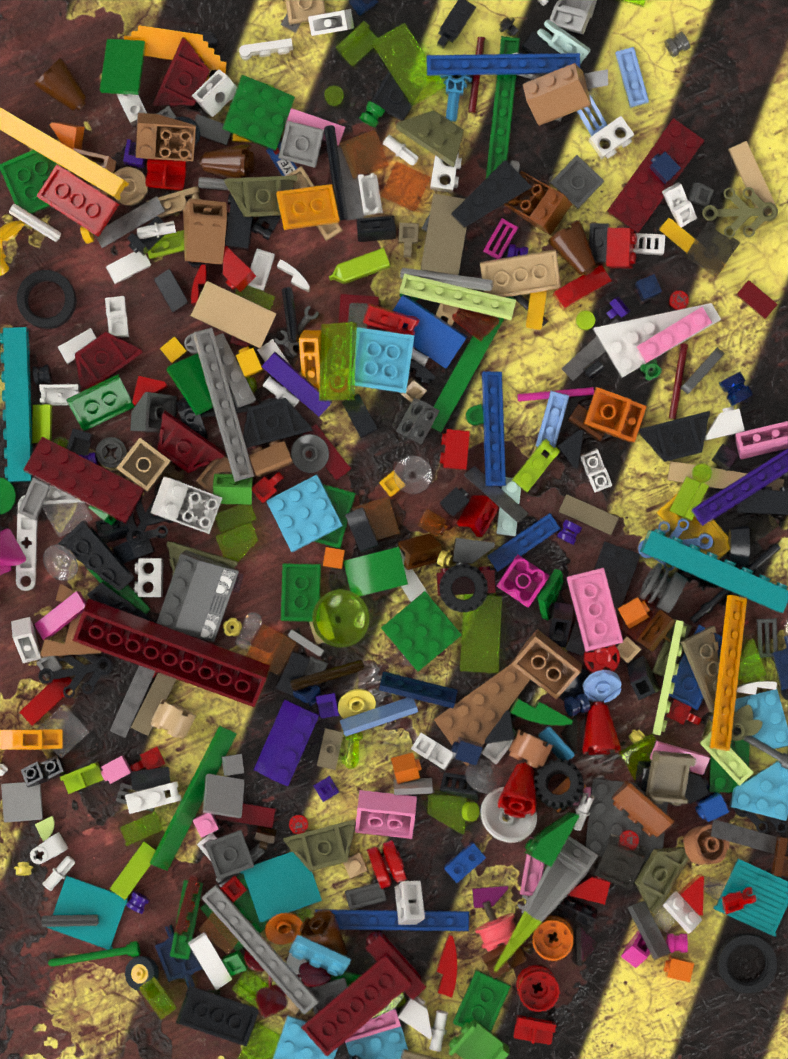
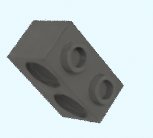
(417, 421)

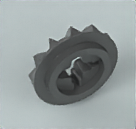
(101, 452)

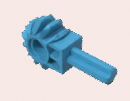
(454, 89)

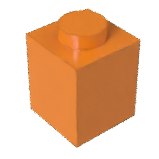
(634, 612)
(406, 768)
(678, 968)

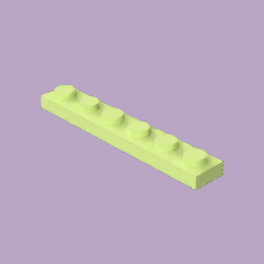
(457, 296)
(668, 686)

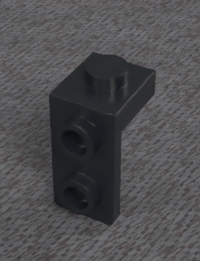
(145, 244)
(190, 418)

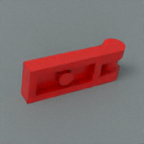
(390, 320)

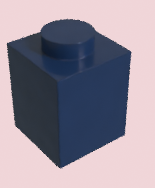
(664, 167)
(648, 287)
(466, 750)

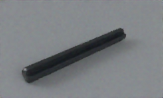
(335, 170)

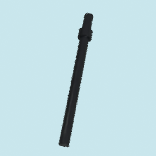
(706, 608)

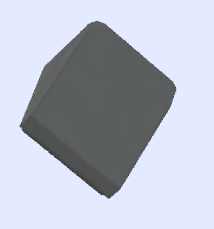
(699, 194)

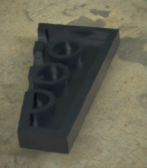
(491, 194)
(96, 555)
(106, 595)

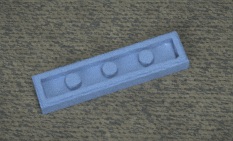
(378, 716)

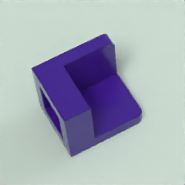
(130, 155)
(327, 705)

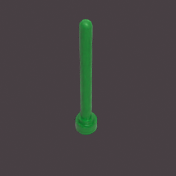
(131, 949)

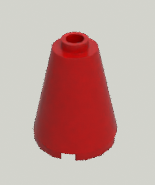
(600, 731)
(519, 792)

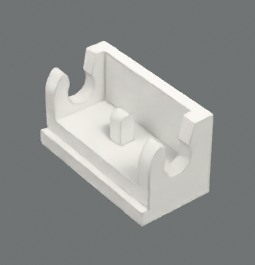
(370, 194)
(58, 393)

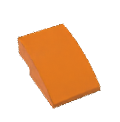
(615, 415)

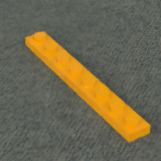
(728, 673)

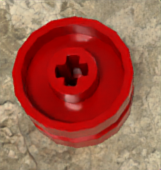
(387, 864)

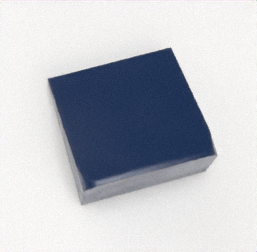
(362, 6)

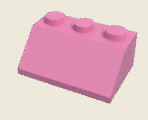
(385, 814)

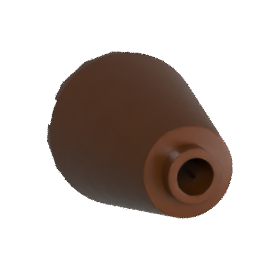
(62, 86)
(229, 162)
(574, 248)
(324, 931)

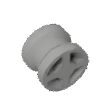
(190, 344)

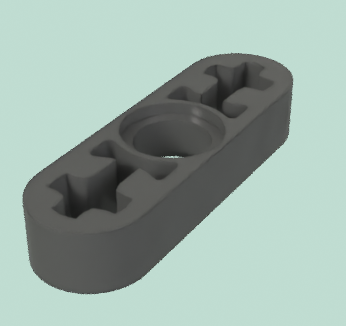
(702, 370)

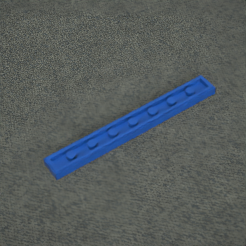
(499, 64)
(389, 920)

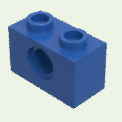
(711, 807)
(464, 862)

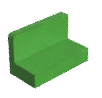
(231, 491)

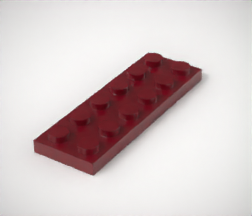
(644, 188)
(83, 480)
(356, 1005)

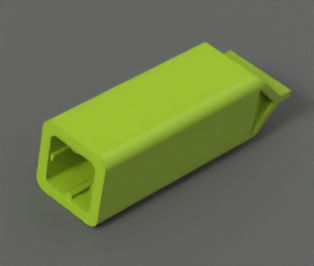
(361, 267)

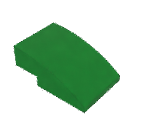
(375, 572)
(539, 713)

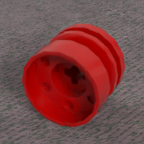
(540, 998)

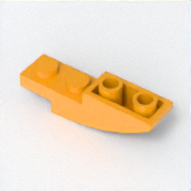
(31, 739)

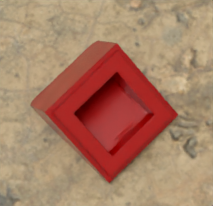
(233, 888)

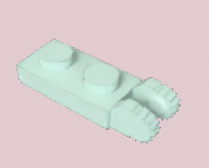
(563, 41)

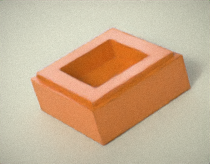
(333, 558)

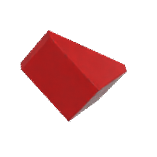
(147, 385)
(694, 893)

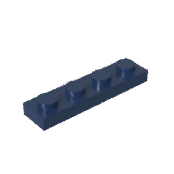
(418, 690)

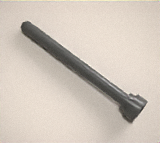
(783, 758)

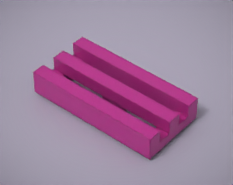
(508, 225)

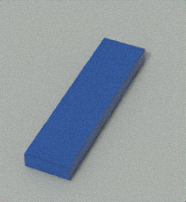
(523, 542)

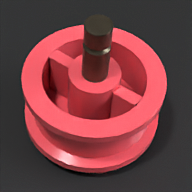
(496, 929)

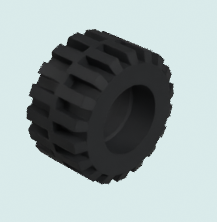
(478, 579)
(570, 796)

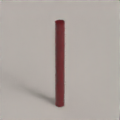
(476, 78)
(678, 381)

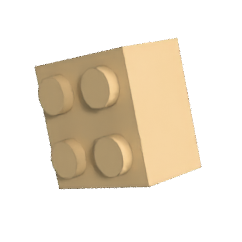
(143, 465)

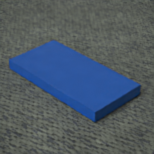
(432, 335)
(686, 685)

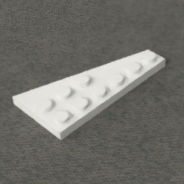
(623, 337)

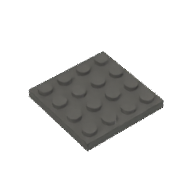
(608, 819)

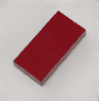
(756, 299)

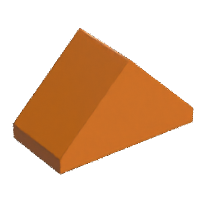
(69, 134)

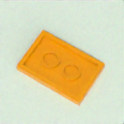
(307, 207)

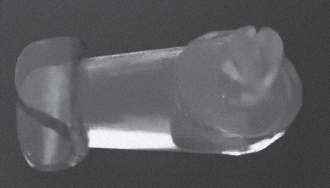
(250, 627)

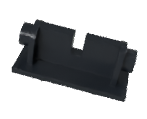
(585, 913)

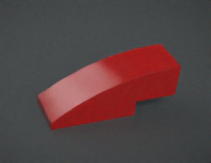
(45, 700)
(448, 967)

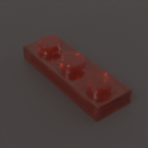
(187, 905)

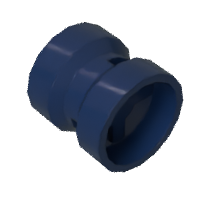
(577, 704)

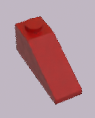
(581, 287)

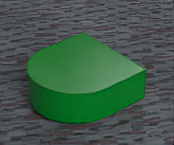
(475, 415)

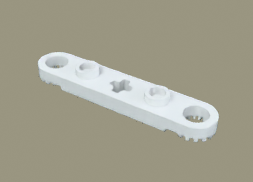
(26, 528)

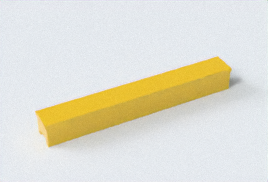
(61, 154)

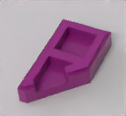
(485, 894)

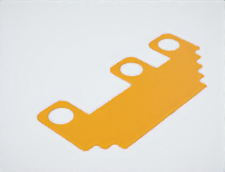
(164, 44)

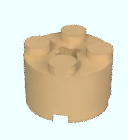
(173, 718)

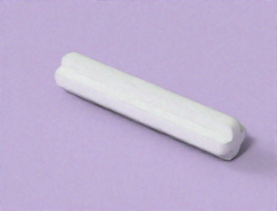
(34, 222)

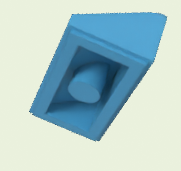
(559, 748)

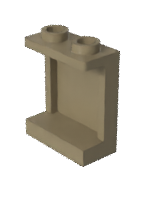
(669, 777)

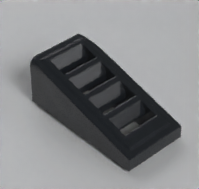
(474, 795)

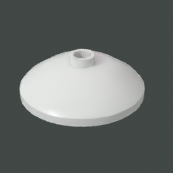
(511, 831)

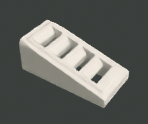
(661, 243)

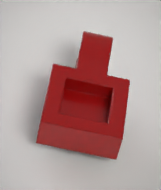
(265, 488)
(680, 713)
(150, 759)
(736, 901)

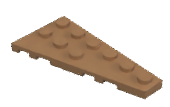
(482, 708)

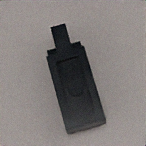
(455, 22)

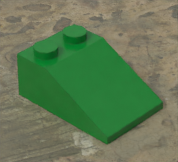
(549, 842)

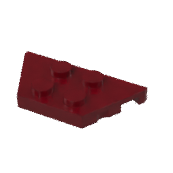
(183, 77)
(103, 358)
(185, 445)

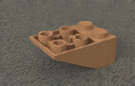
(164, 138)
(204, 231)

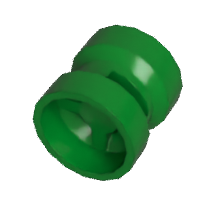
(372, 114)

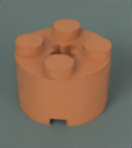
(530, 748)
(704, 848)

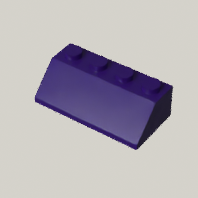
(286, 742)

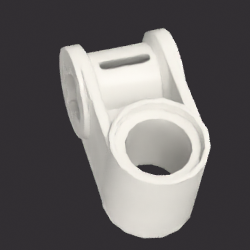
(51, 847)

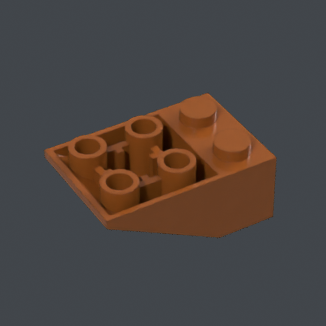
(540, 205)

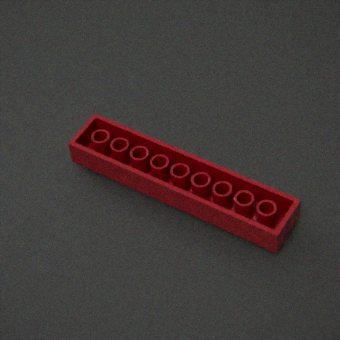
(171, 653)

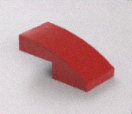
(200, 280)

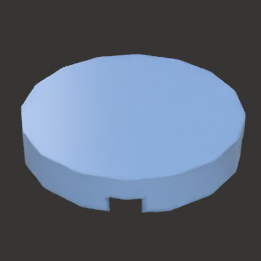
(602, 686)

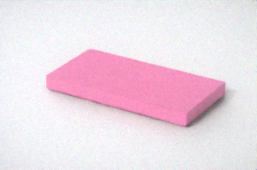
(594, 609)

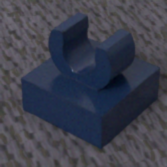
(307, 694)

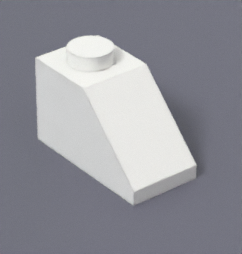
(331, 22)
(726, 424)
(26, 639)
(416, 1015)

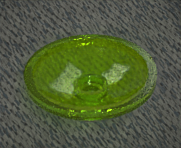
(353, 617)

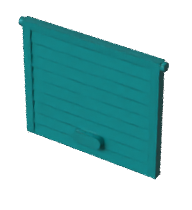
(280, 886)
(770, 897)
(88, 899)

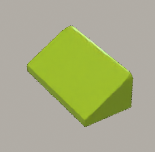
(42, 422)

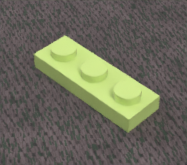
(728, 761)

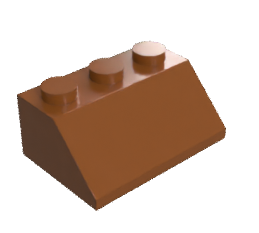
(641, 810)

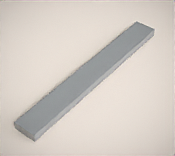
(223, 404)
(260, 949)

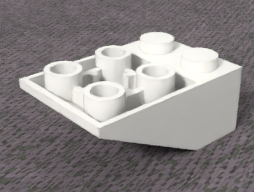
(186, 505)

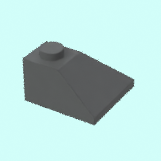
(149, 410)
(468, 551)

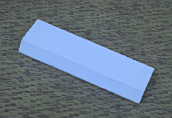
(632, 77)
(553, 418)

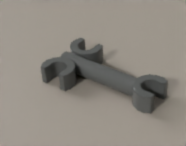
(301, 326)

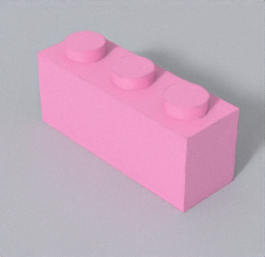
(762, 440)

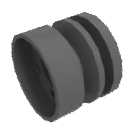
(662, 587)

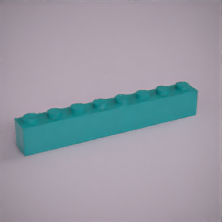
(18, 402)
(715, 571)

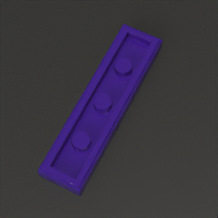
(295, 383)

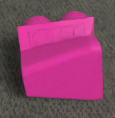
(9, 551)
(522, 580)

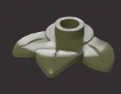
(744, 721)

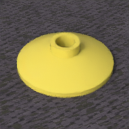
(364, 703)

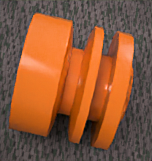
(557, 948)

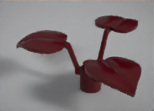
(273, 999)

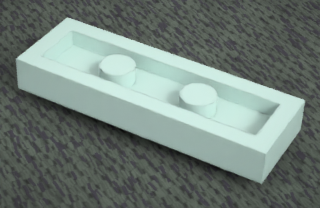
(506, 524)

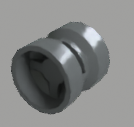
(676, 44)

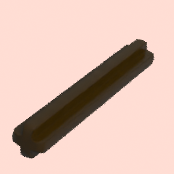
(327, 675)

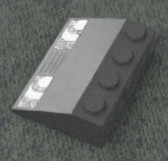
(197, 596)

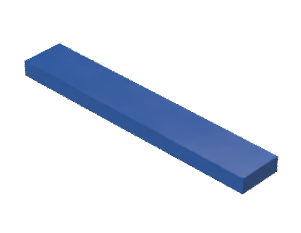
(493, 428)

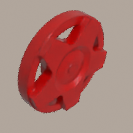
(602, 658)

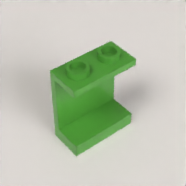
(477, 1043)

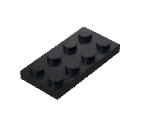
(217, 1016)

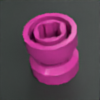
(677, 942)

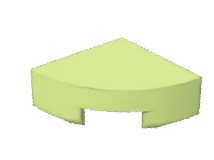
(46, 827)

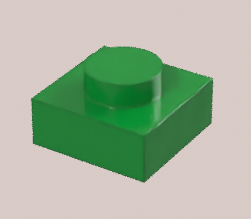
(234, 963)

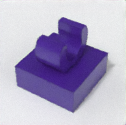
(618, 308)
(326, 788)

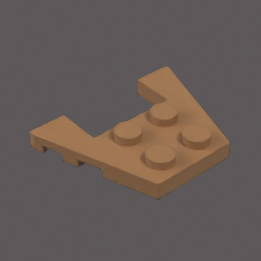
(53, 648)

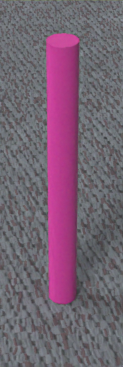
(545, 395)

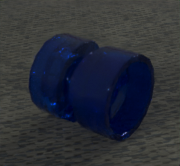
(735, 388)

